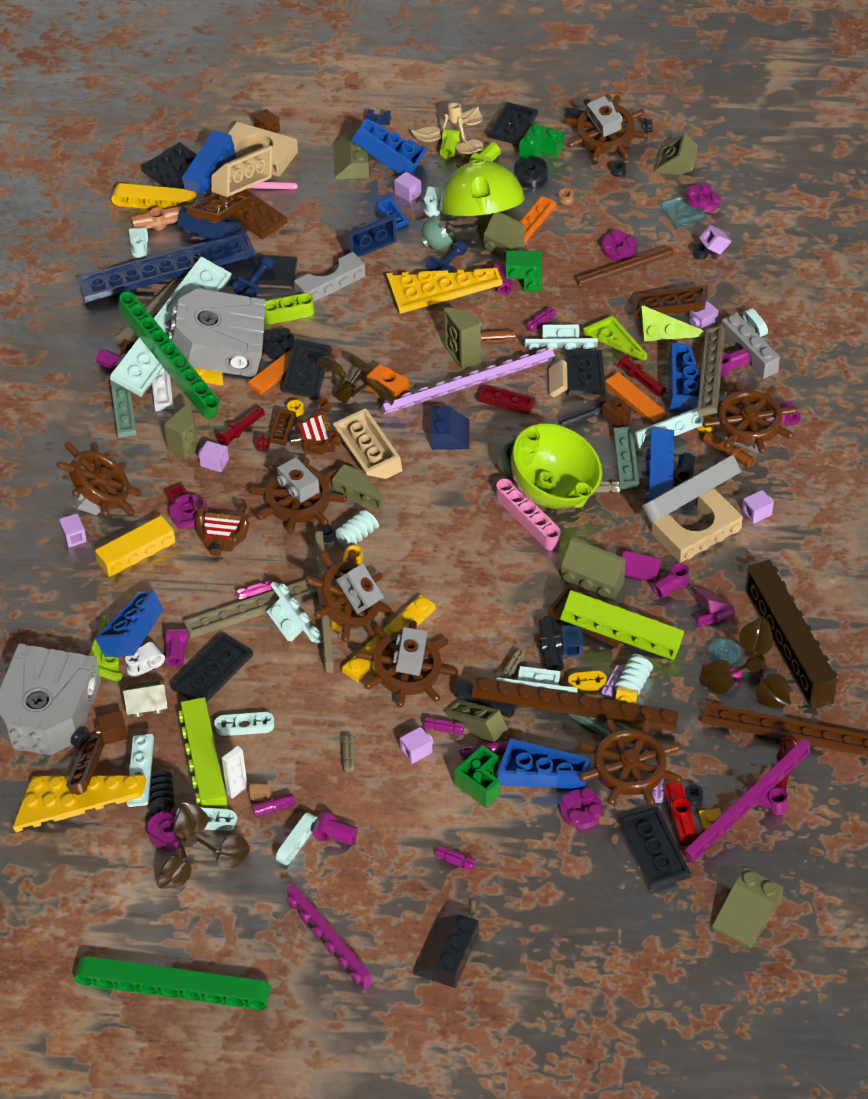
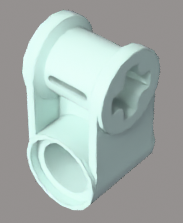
(432, 201)
(138, 241)

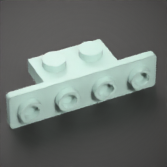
(561, 337)
(679, 423)
(289, 616)
(540, 678)
(141, 764)

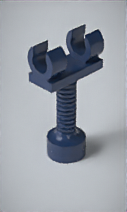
(379, 119)
(459, 248)
(253, 290)

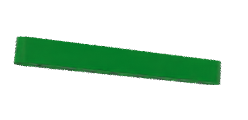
(168, 355)
(173, 983)

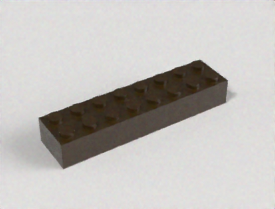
(791, 635)

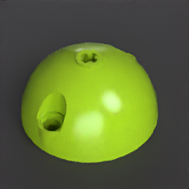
(480, 190)
(555, 466)

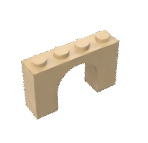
(283, 147)
(685, 543)

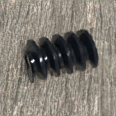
(161, 792)

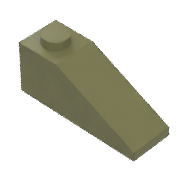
(357, 487)
(478, 719)

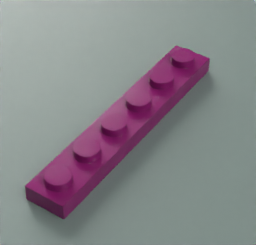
(331, 940)

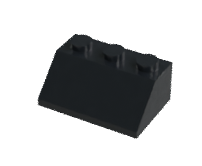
(448, 949)

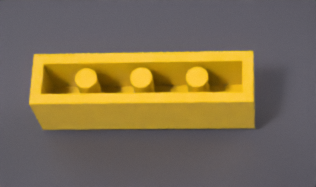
(135, 546)

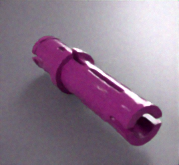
(496, 747)

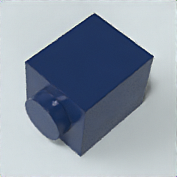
(572, 641)

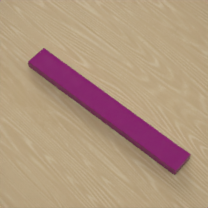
(747, 801)

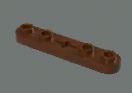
(85, 765)

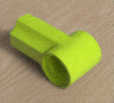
(450, 139)
(489, 153)

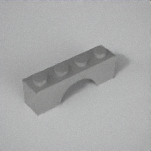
(350, 270)
(762, 356)

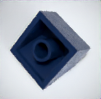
(449, 429)

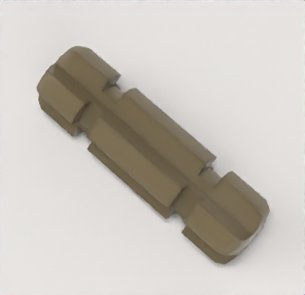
(605, 487)
(513, 665)
(348, 754)

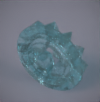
(726, 646)

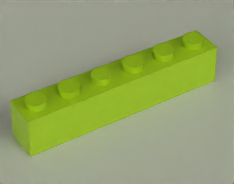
(622, 625)
(203, 753)

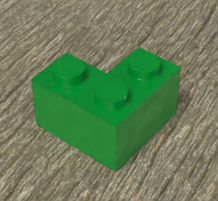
(541, 140)
(525, 266)
(477, 778)

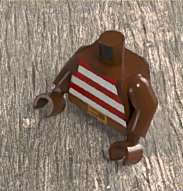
(316, 432)
(221, 531)

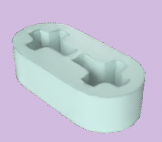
(753, 319)

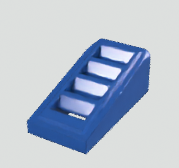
(388, 203)

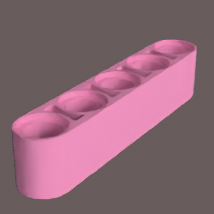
(528, 514)

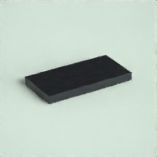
(281, 273)
(212, 669)
(654, 848)

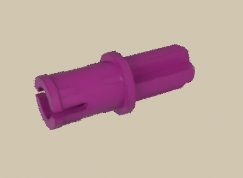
(709, 618)
(274, 805)

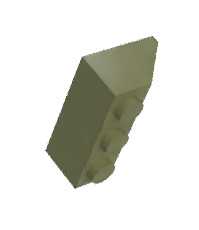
(350, 159)
(462, 337)
(593, 569)

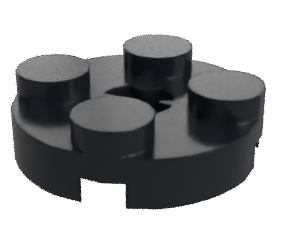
(524, 172)
(281, 336)

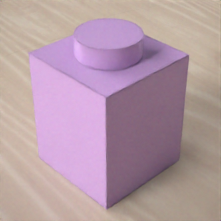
(407, 186)
(715, 239)
(705, 318)
(213, 456)
(757, 506)
(72, 530)
(416, 745)

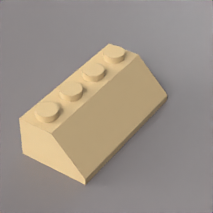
(243, 172)
(369, 445)

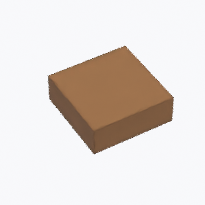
(260, 792)

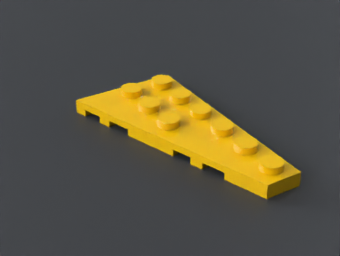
(439, 286)
(51, 800)

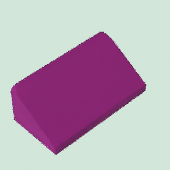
(641, 566)
(709, 600)

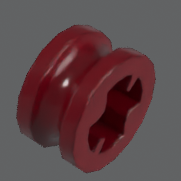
(263, 443)

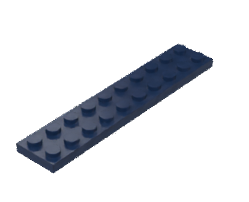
(164, 266)

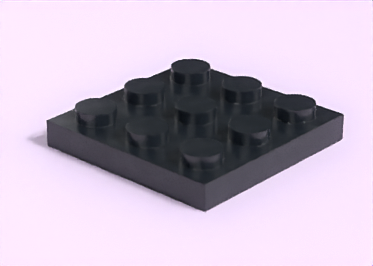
(170, 166)

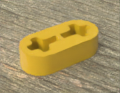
(587, 681)

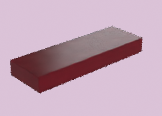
(506, 399)

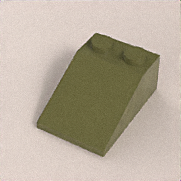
(748, 908)

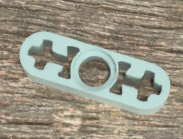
(238, 730)
(221, 825)
(296, 839)

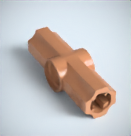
(157, 218)

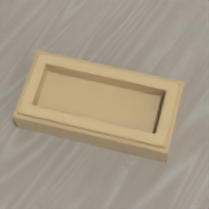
(558, 378)

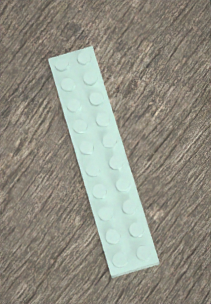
(139, 365)

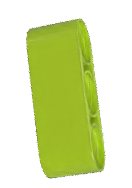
(289, 308)

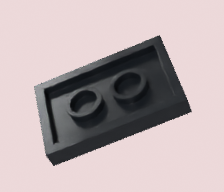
(512, 123)
(585, 372)
(302, 375)

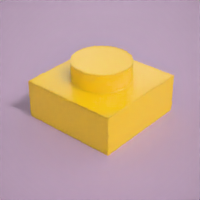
(626, 695)
(708, 817)

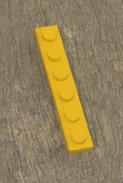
(416, 611)

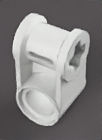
(145, 658)

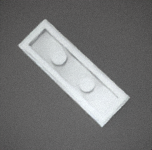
(162, 391)
(234, 772)

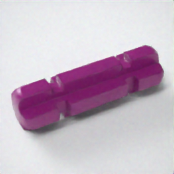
(540, 319)
(443, 725)
(455, 858)

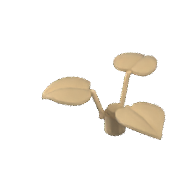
(455, 116)

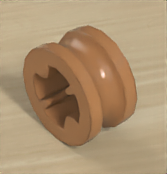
(568, 199)

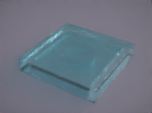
(681, 213)

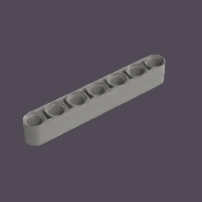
(691, 488)

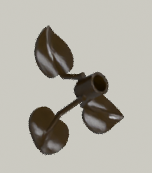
(346, 389)
(755, 636)
(187, 823)

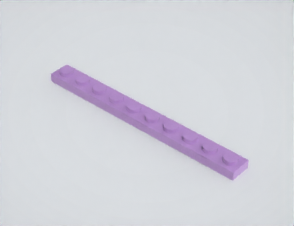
(474, 378)

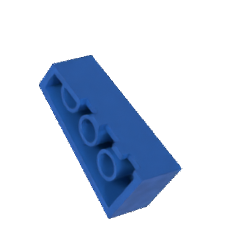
(389, 147)
(212, 156)
(682, 379)
(661, 463)
(130, 625)
(541, 766)

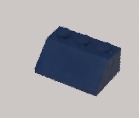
(205, 228)
(370, 237)

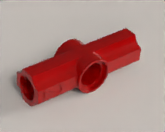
(681, 812)

